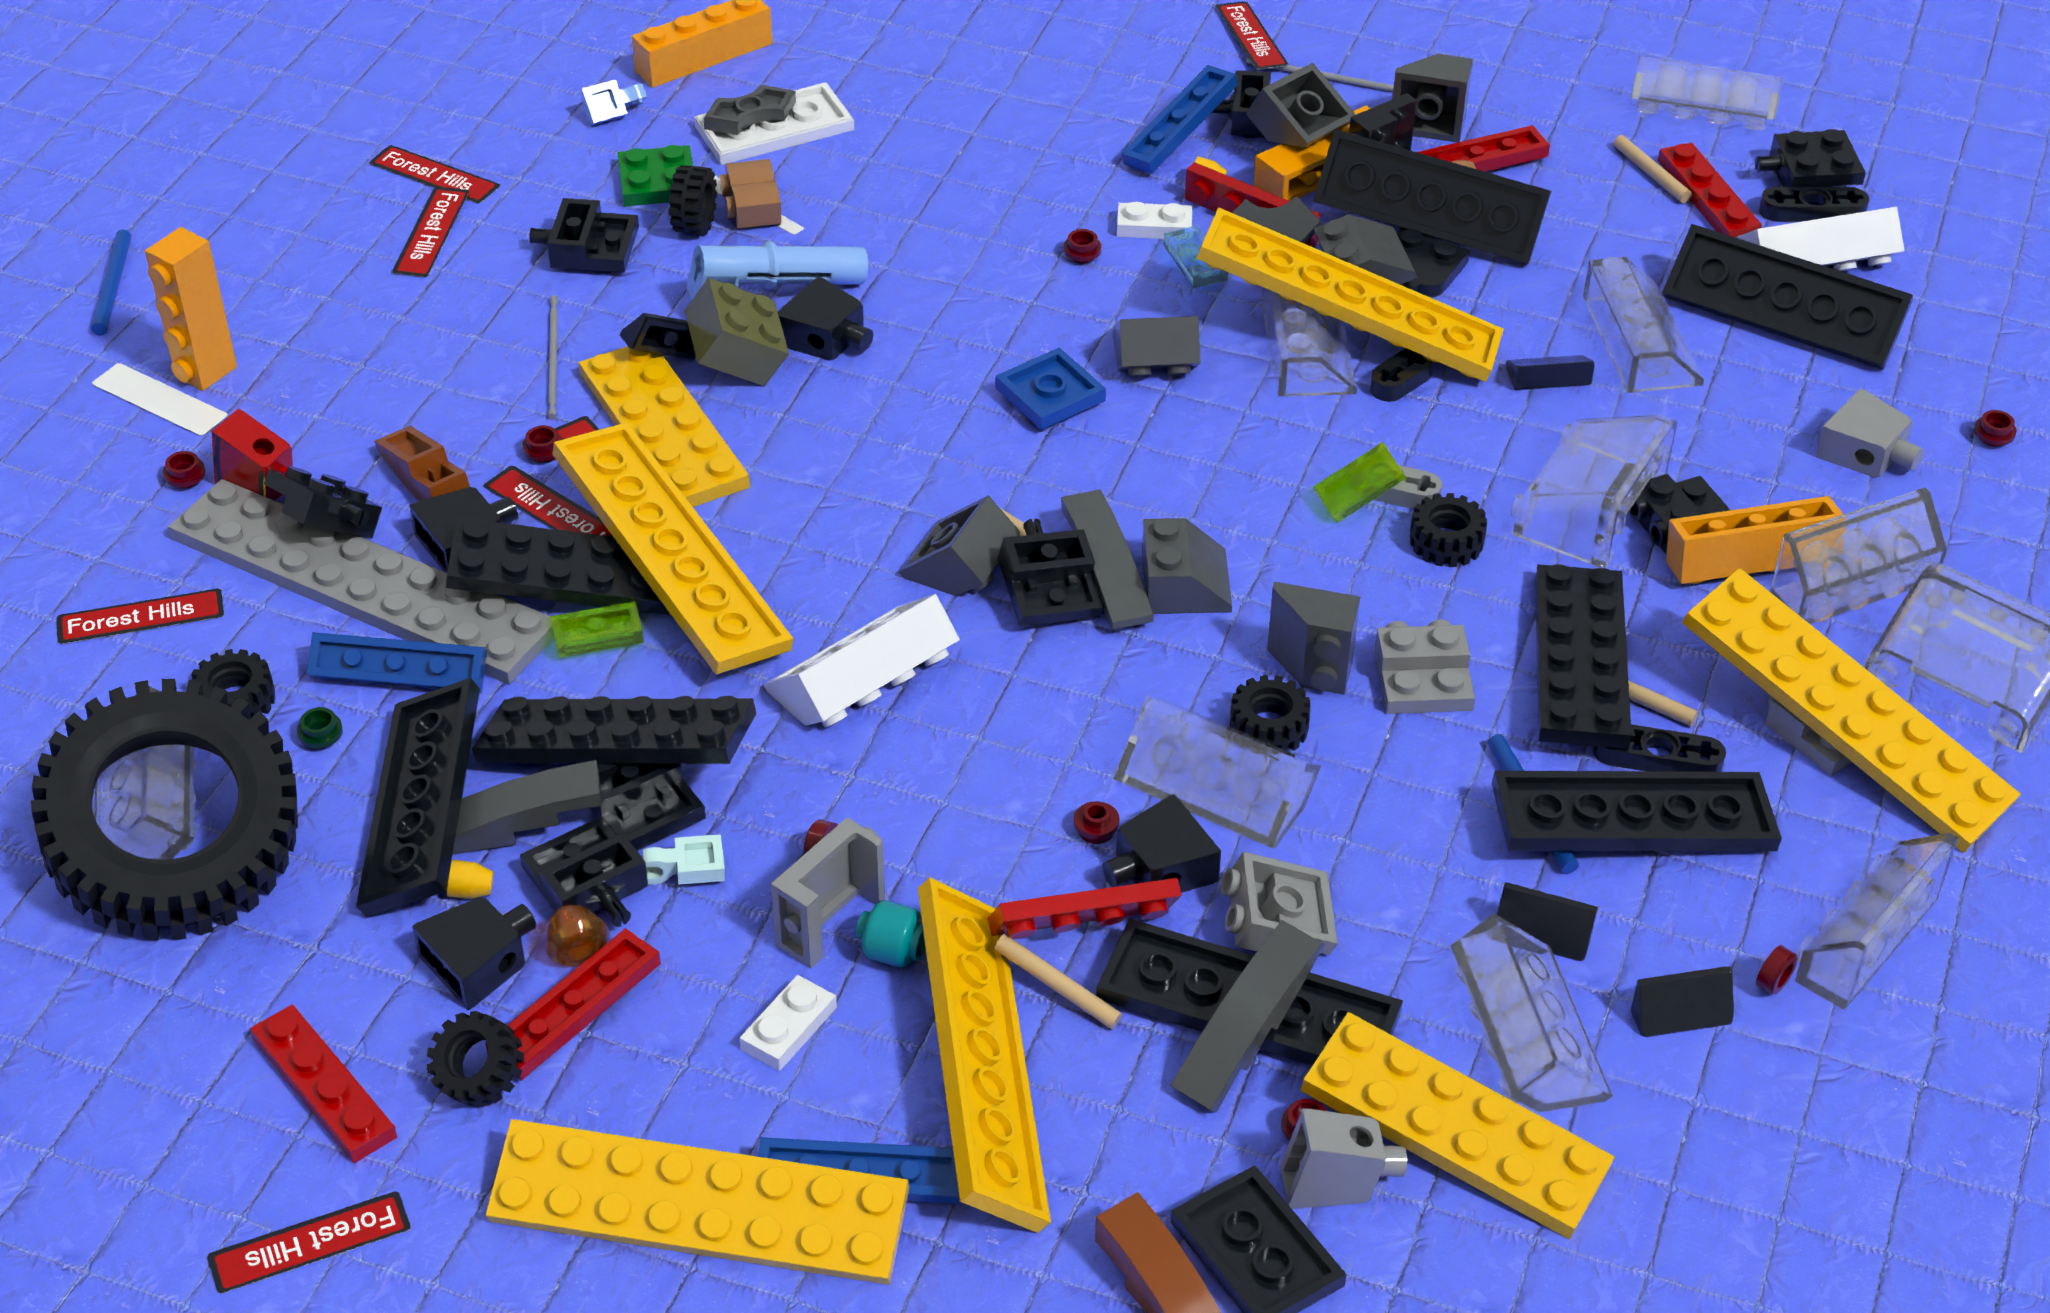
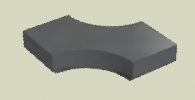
(738, 113)
(1290, 219)

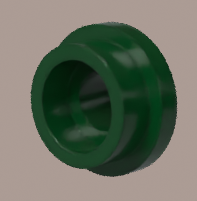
(319, 728)

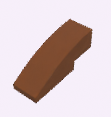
(421, 463)
(1151, 1260)

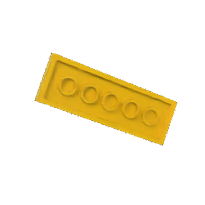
(667, 419)
(1459, 1124)

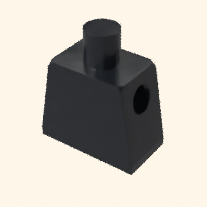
(824, 321)
(436, 518)
(1163, 846)
(473, 947)

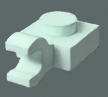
(693, 860)

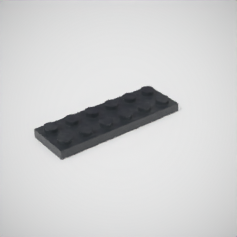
(1432, 196)
(1788, 296)
(546, 566)
(1582, 657)
(616, 730)
(419, 798)
(1635, 811)
(1189, 977)

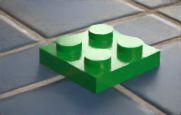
(649, 173)

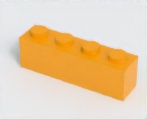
(701, 40)
(1293, 169)
(191, 308)
(1740, 538)

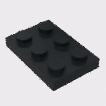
(1257, 1246)

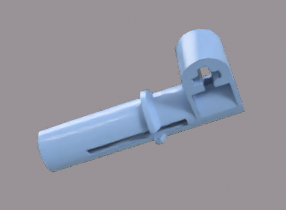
(776, 265)

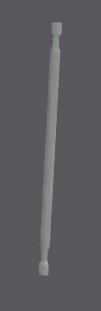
(1339, 78)
(553, 357)

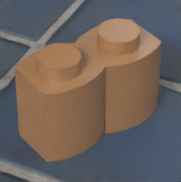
(751, 193)

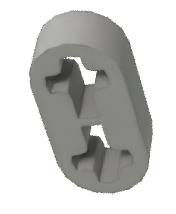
(1412, 489)

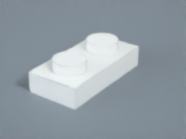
(1152, 220)
(788, 1022)

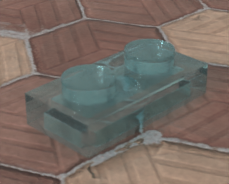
(1183, 248)

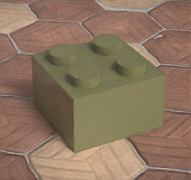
(736, 332)

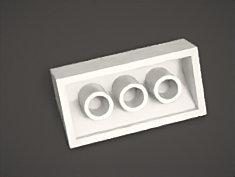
(1837, 239)
(864, 662)

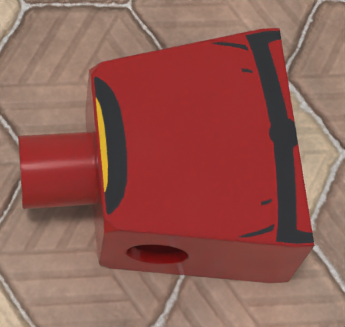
(246, 452)

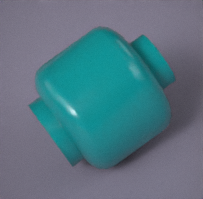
(892, 934)

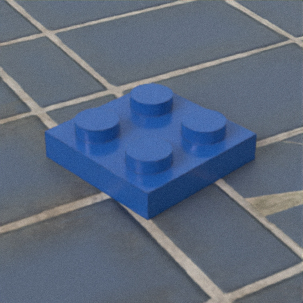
(1050, 388)

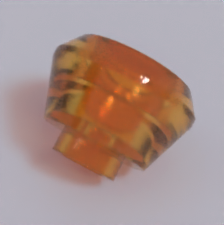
(575, 935)

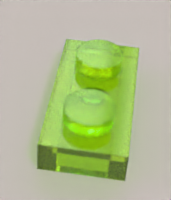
(1359, 482)
(597, 629)

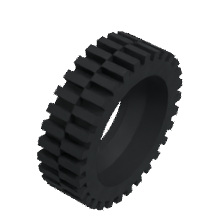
(171, 889)

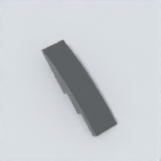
(1114, 568)
(525, 803)
(1247, 1014)

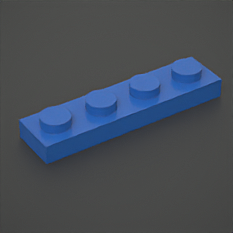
(1179, 119)
(394, 661)
(927, 1169)

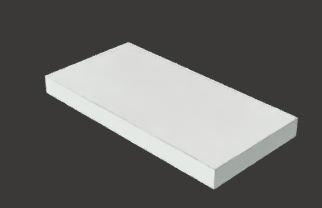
(813, 117)

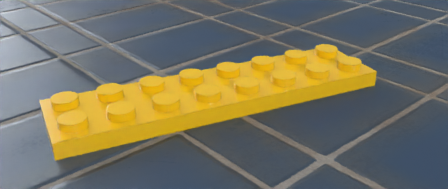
(1351, 294)
(672, 548)
(1851, 709)
(982, 1060)
(699, 1201)

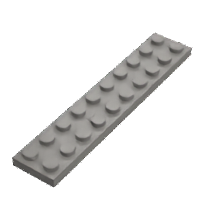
(360, 579)

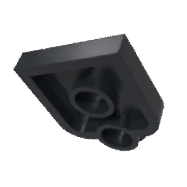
(1433, 260)

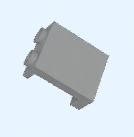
(822, 883)

